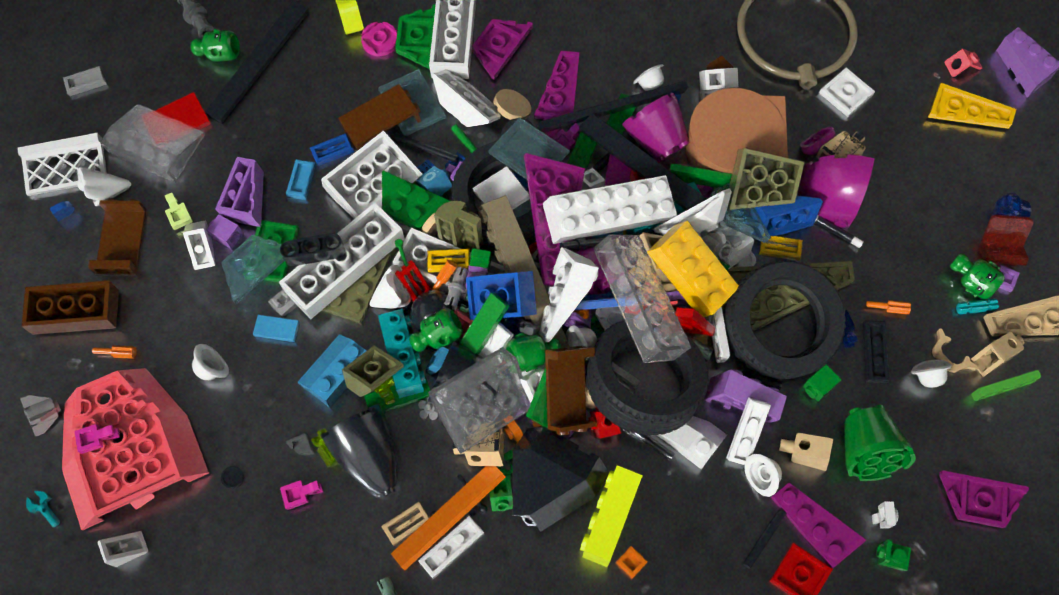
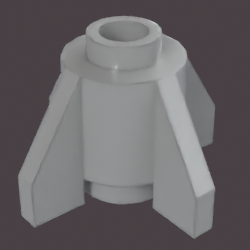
(721, 244)
(40, 411)

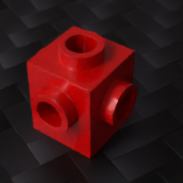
(603, 429)

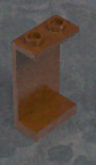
(379, 115)
(120, 238)
(567, 389)

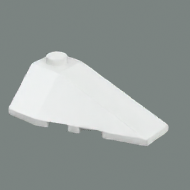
(695, 440)

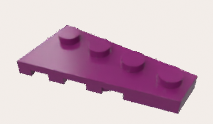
(560, 88)
(820, 528)

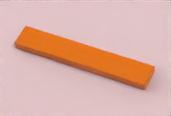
(447, 516)

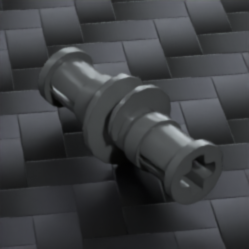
(196, 15)

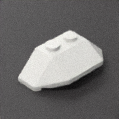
(464, 100)
(702, 216)

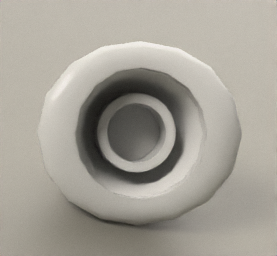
(651, 78)
(581, 336)
(208, 363)
(932, 372)
(763, 474)

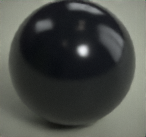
(426, 305)

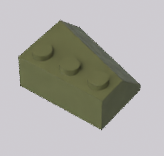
(763, 180)

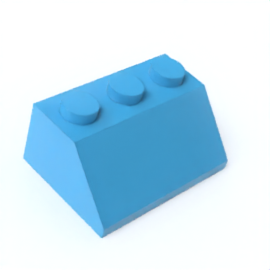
(325, 376)

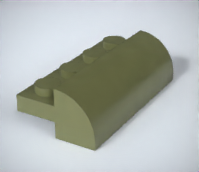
(458, 226)

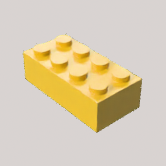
(693, 269)

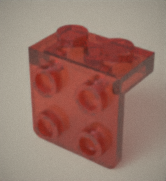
(1006, 239)

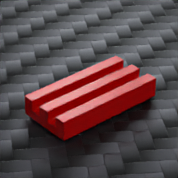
(406, 271)

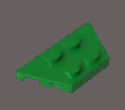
(415, 36)
(408, 202)

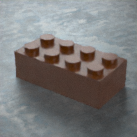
(70, 307)

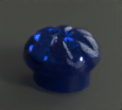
(1012, 205)

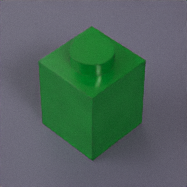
(821, 383)

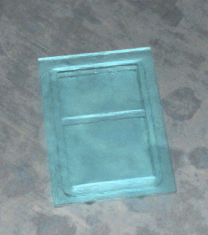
(423, 96)
(523, 139)

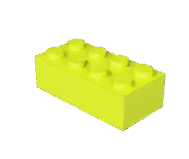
(613, 511)

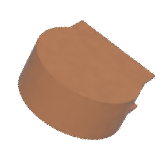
(735, 121)

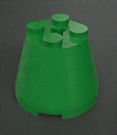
(875, 444)

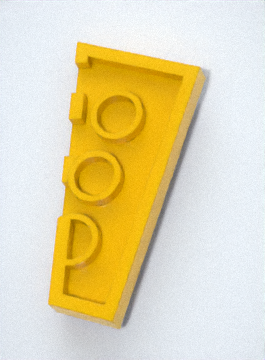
(966, 107)

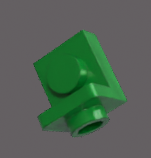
(501, 495)
(893, 555)

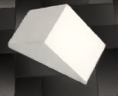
(122, 548)

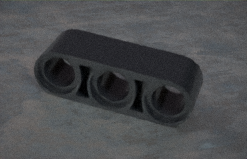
(303, 245)

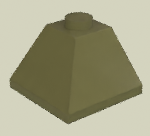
(370, 371)

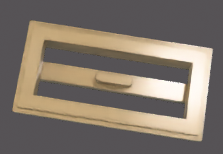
(400, 517)

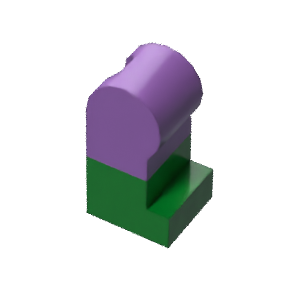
(479, 263)

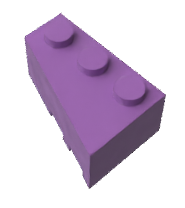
(1027, 60)
(243, 193)
(734, 390)

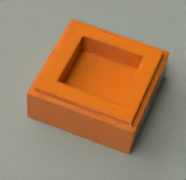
(631, 562)

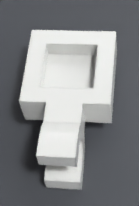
(887, 515)

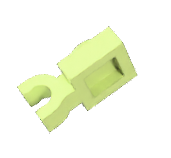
(177, 213)

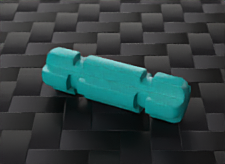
(977, 306)

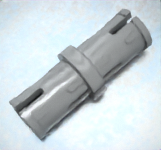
(456, 287)

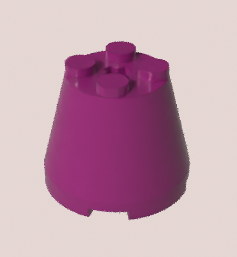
(659, 128)

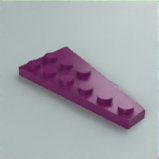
(544, 180)

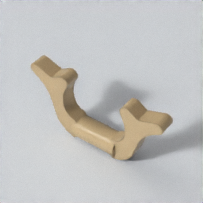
(937, 353)

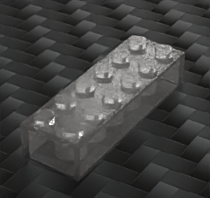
(641, 298)

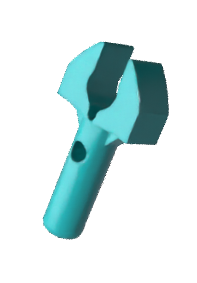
(43, 507)

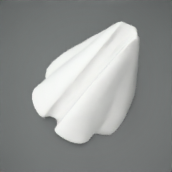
(100, 185)
(390, 291)

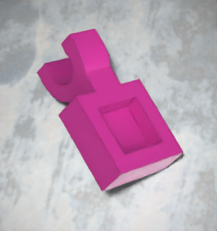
(92, 437)
(296, 493)

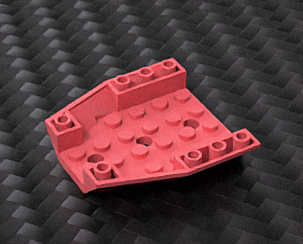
(155, 444)

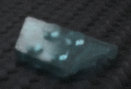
(745, 220)
(251, 265)

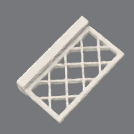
(59, 148)

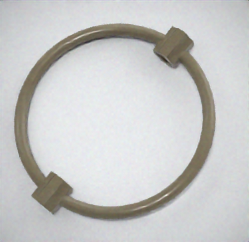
(806, 73)

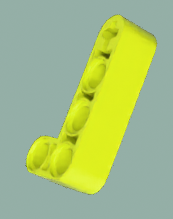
(350, 16)

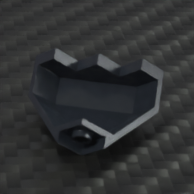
(552, 477)

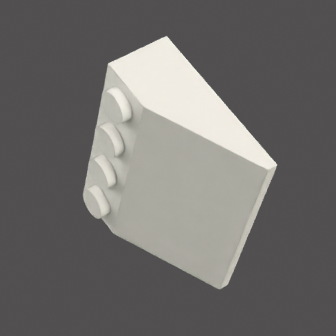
(358, 179)

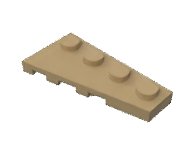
(1027, 319)

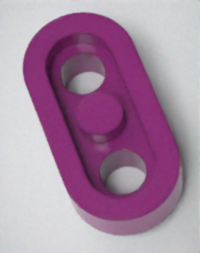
(817, 140)

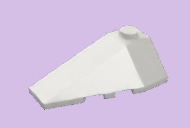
(572, 282)

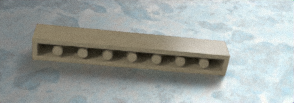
(514, 253)

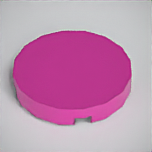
(379, 38)

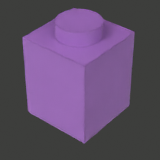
(224, 231)

